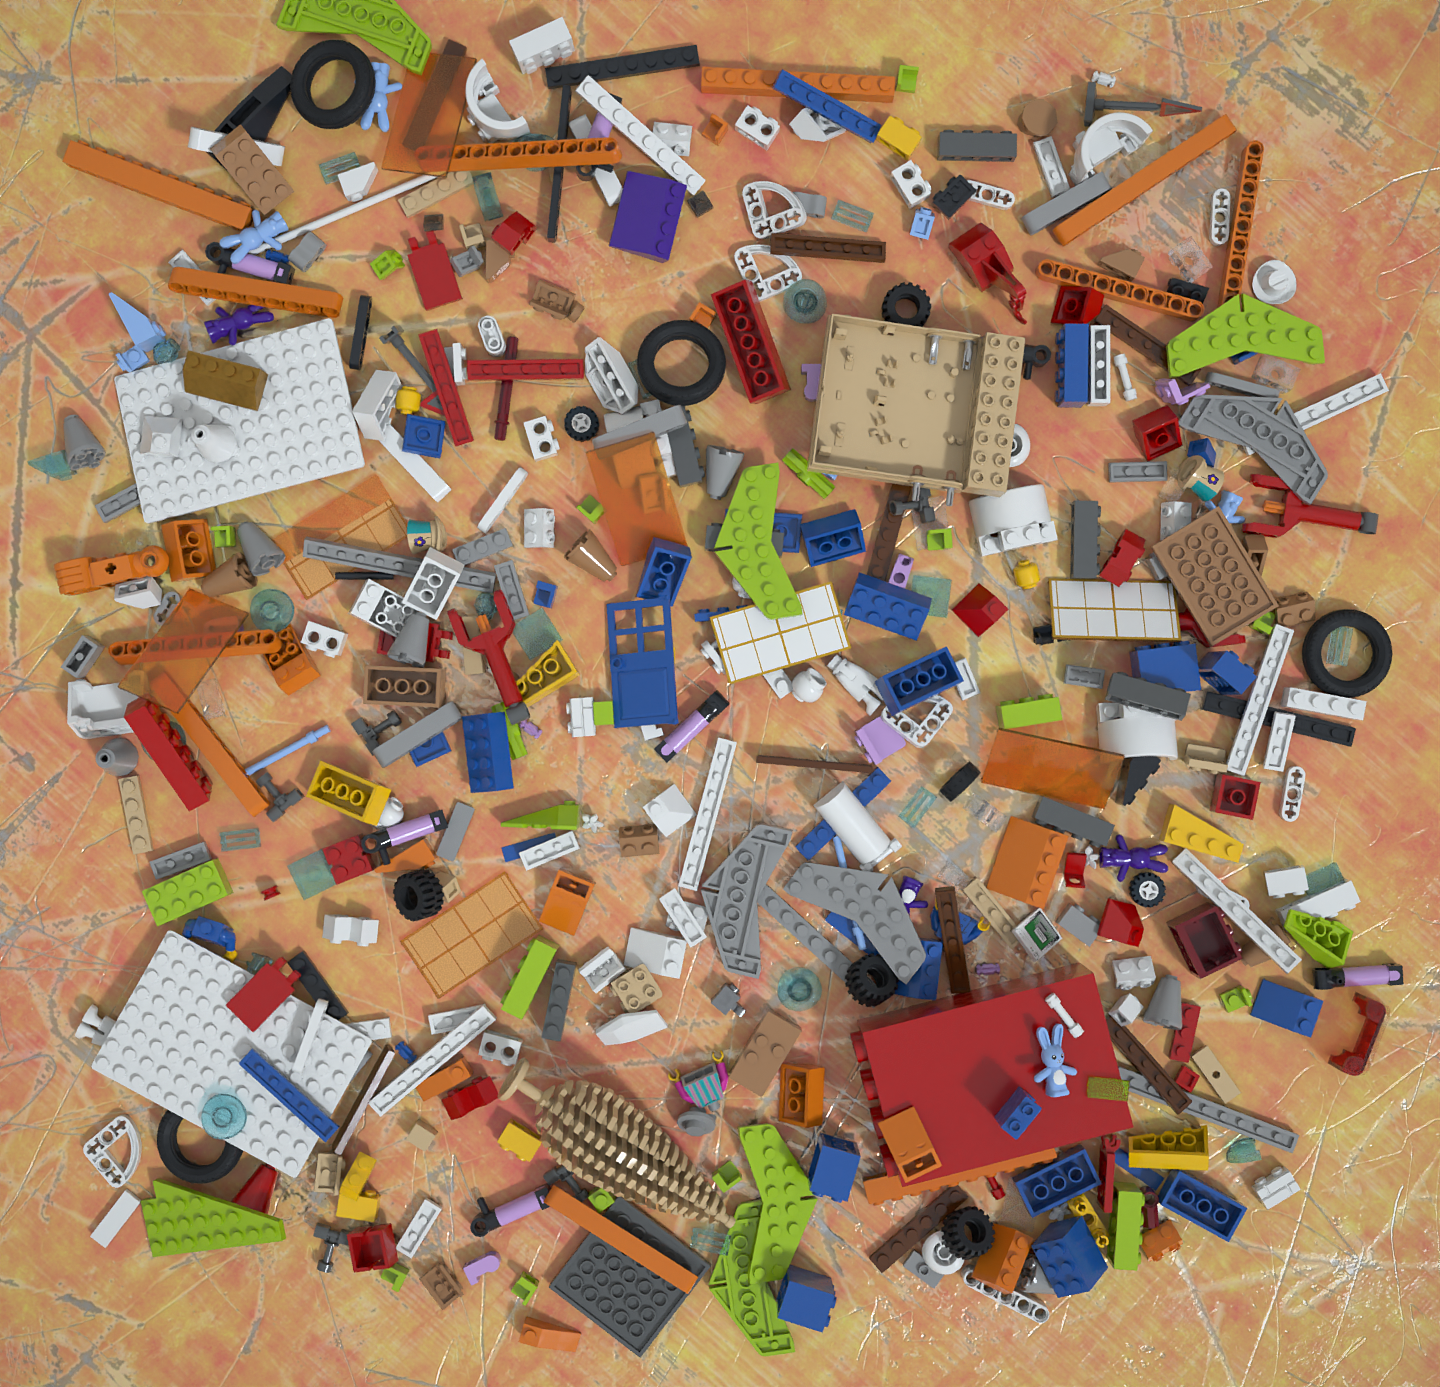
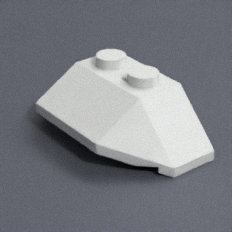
(610, 377)

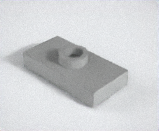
(1084, 676)
(917, 1265)

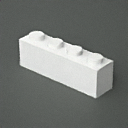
(1099, 365)
(1323, 703)
(1324, 903)

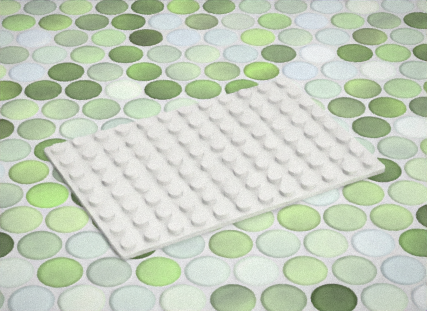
(293, 438)
(186, 1046)

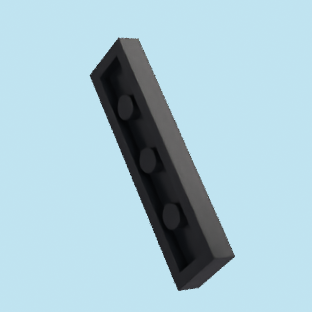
(317, 985)

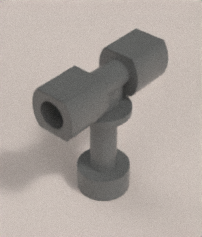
(922, 506)
(371, 733)
(282, 801)
(563, 1174)
(332, 1239)

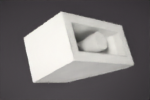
(358, 181)
(139, 593)

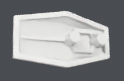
(631, 1027)

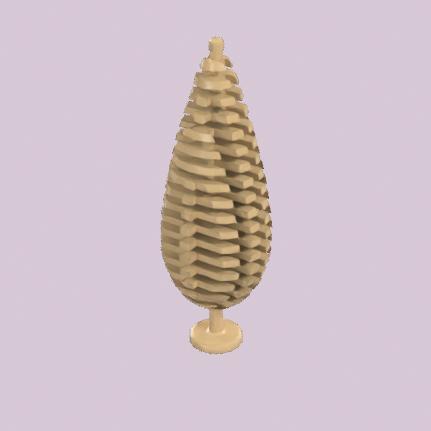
(617, 1147)

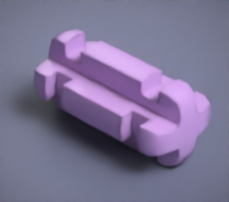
(530, 728)
(988, 969)

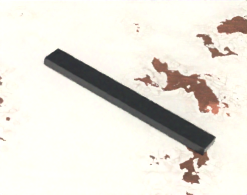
(559, 170)
(1303, 724)

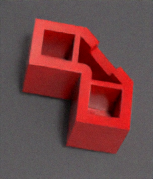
(513, 232)
(1122, 559)
(472, 1096)

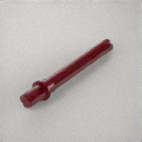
(505, 393)

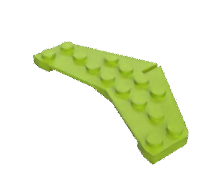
(375, 21)
(1255, 329)
(753, 556)
(782, 1211)
(748, 1304)

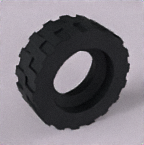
(960, 781)

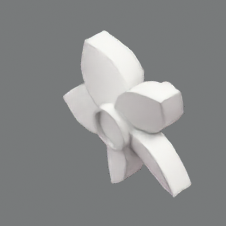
(591, 822)
(1090, 857)
(1059, 1212)

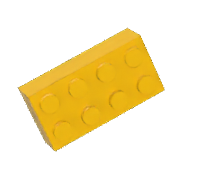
(348, 793)

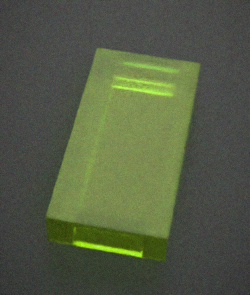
(1108, 1088)

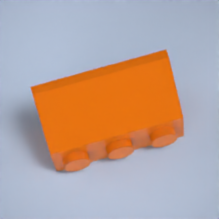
(188, 549)
(801, 1094)
(1004, 1261)

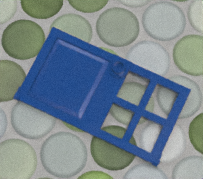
(642, 680)

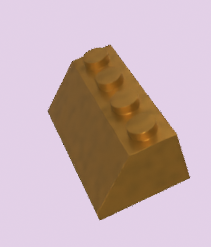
(223, 380)

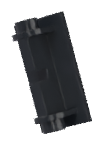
(1187, 289)
(1043, 635)

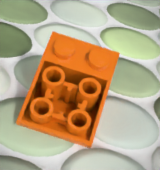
(292, 664)
(567, 901)
(909, 1144)

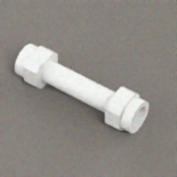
(1120, 362)
(894, 845)
(1054, 1002)

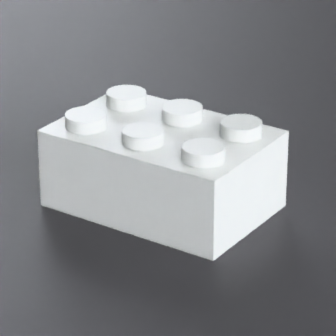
(542, 46)
(433, 583)

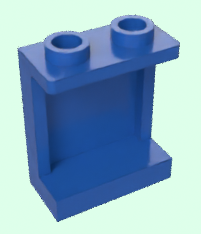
(1017, 1113)

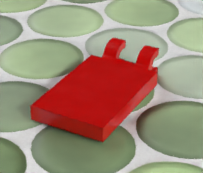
(433, 273)
(433, 642)
(263, 994)
(1106, 1171)

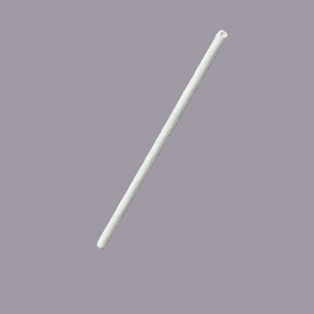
(345, 212)

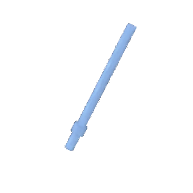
(310, 737)
(842, 863)

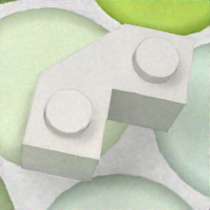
(341, 927)

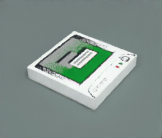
(1036, 934)

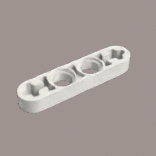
(502, 500)
(310, 1036)

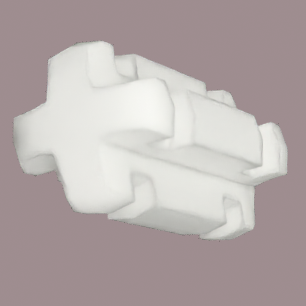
(1103, 79)

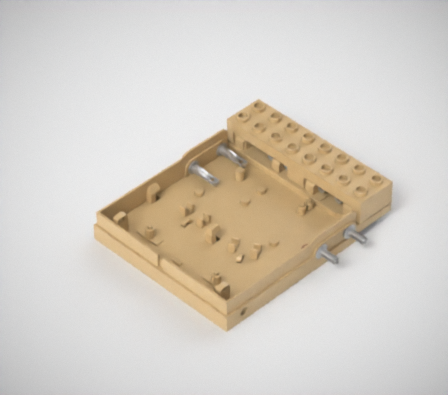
(942, 412)

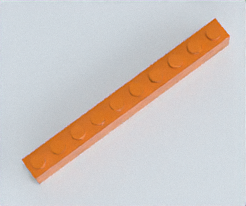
(760, 83)
(158, 186)
(881, 1188)

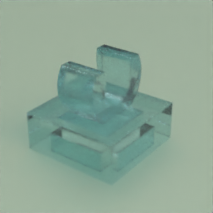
(257, 963)

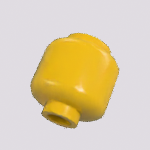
(407, 400)
(1026, 574)

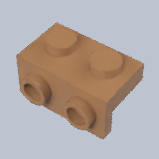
(552, 300)
(1295, 609)
(638, 840)
(441, 1285)

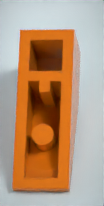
(413, 858)
(445, 1078)
(548, 1336)

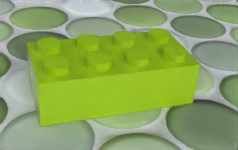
(187, 892)
(529, 978)
(1125, 1226)

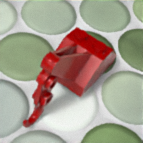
(988, 264)

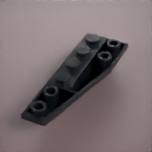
(259, 109)

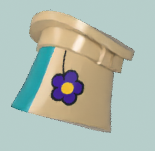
(1200, 478)
(426, 534)

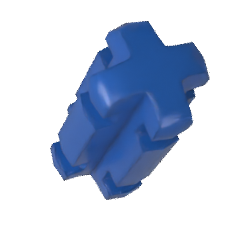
(277, 256)
(405, 1052)

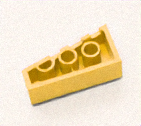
(547, 675)
(1193, 833)
(1171, 1150)

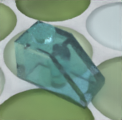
(487, 196)
(54, 465)

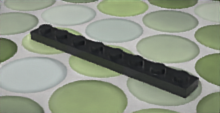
(623, 66)

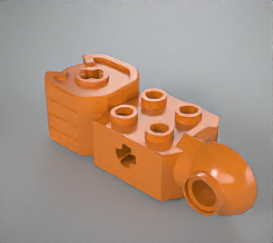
(93, 574)

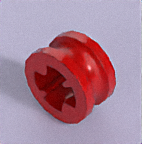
(270, 892)

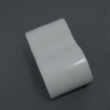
(813, 204)
(307, 251)

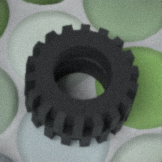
(910, 292)
(418, 895)
(860, 986)
(980, 1228)

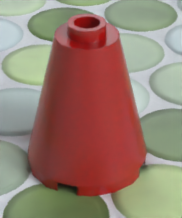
(258, 1189)

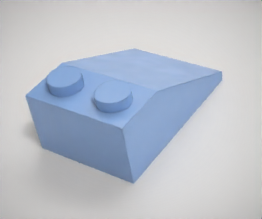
(141, 329)

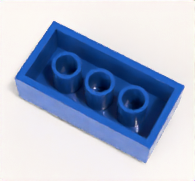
(1072, 365)
(888, 606)
(1226, 672)
(919, 681)
(487, 752)
(1056, 1181)
(1201, 1204)

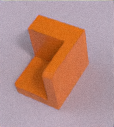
(715, 129)
(703, 315)

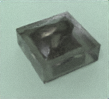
(700, 204)
(433, 222)

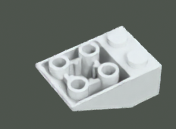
(381, 608)

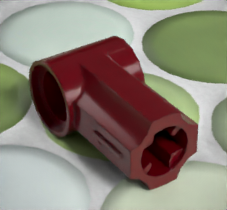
(1150, 1208)

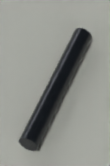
(363, 576)

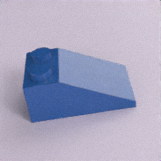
(663, 570)
(1286, 1008)

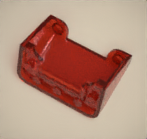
(1360, 1060)

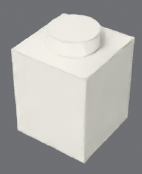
(1126, 1009)

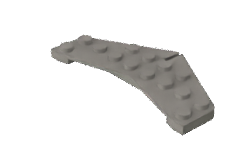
(1273, 437)
(734, 908)
(877, 912)

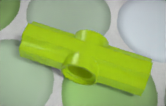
(813, 479)
(516, 746)

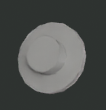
(696, 1122)

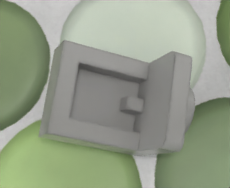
(467, 261)

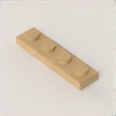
(435, 192)
(136, 814)
(992, 911)

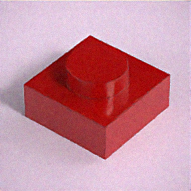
(1186, 1079)

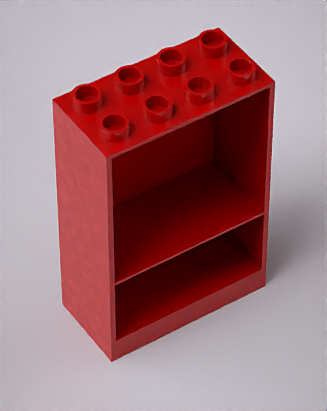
(970, 1054)

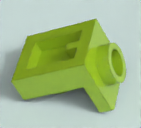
(387, 263)
(1236, 998)

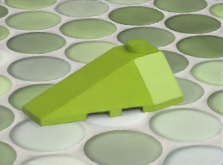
(561, 817)
(1321, 938)

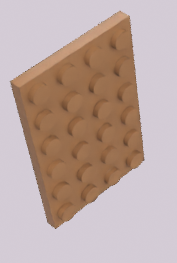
(1214, 576)

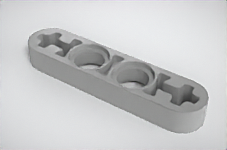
(1240, 386)

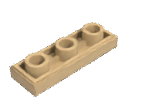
(473, 661)
(1221, 1082)

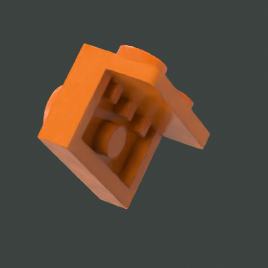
(1160, 1241)

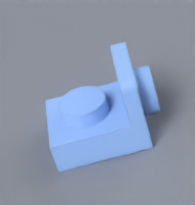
(922, 223)
(132, 359)

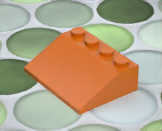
(1027, 862)

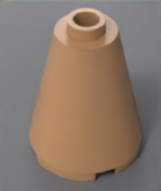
(591, 557)
(229, 577)
(1254, 955)

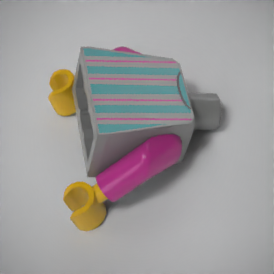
(703, 1085)

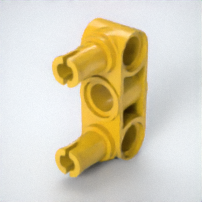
(1080, 1206)

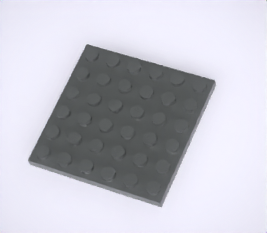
(619, 1291)

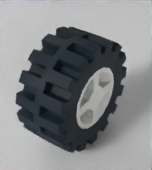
(578, 418)
(1154, 891)

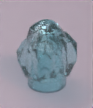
(166, 351)
(485, 605)

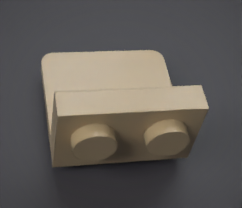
(636, 989)

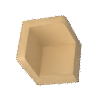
(472, 235)
(450, 886)
(422, 1135)

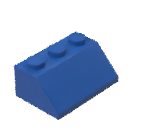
(833, 537)
(925, 980)

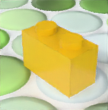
(899, 137)
(519, 1140)
(357, 1176)
(363, 1209)

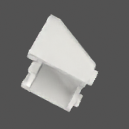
(97, 709)

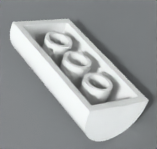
(852, 823)

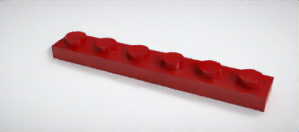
(525, 369)
(446, 387)

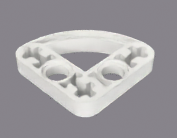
(763, 219)
(764, 284)
(915, 729)
(102, 1152)

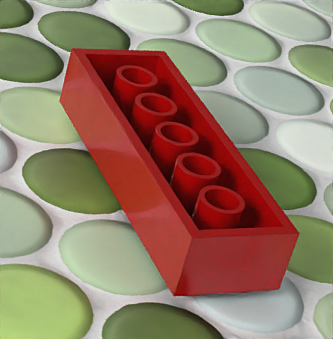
(750, 341)
(169, 752)

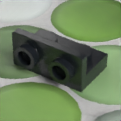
(954, 196)

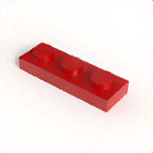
(1184, 1038)

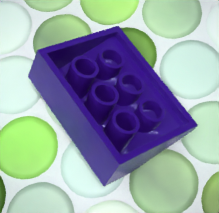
(647, 216)

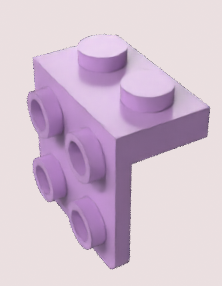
(1170, 392)
(878, 740)

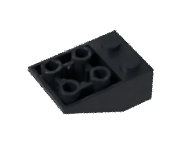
(1133, 777)

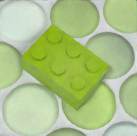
(1028, 711)

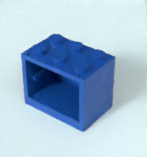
(1168, 665)
(833, 1167)
(1069, 1256)
(805, 1298)

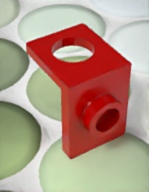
(1074, 869)

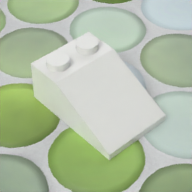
(658, 951)

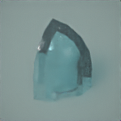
(1243, 1151)

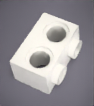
(753, 131)
(906, 186)
(537, 440)
(325, 635)
(501, 1041)

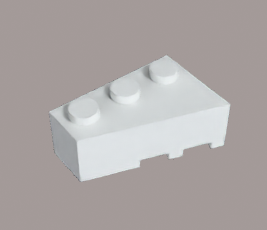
(376, 404)

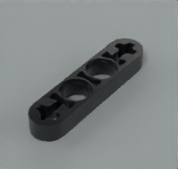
(360, 332)

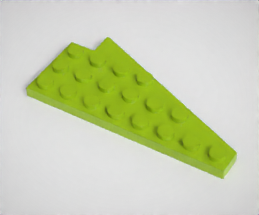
(193, 1221)

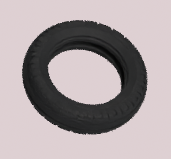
(305, 71)
(681, 331)
(1380, 646)
(182, 1167)

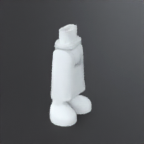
(856, 682)
(104, 1026)

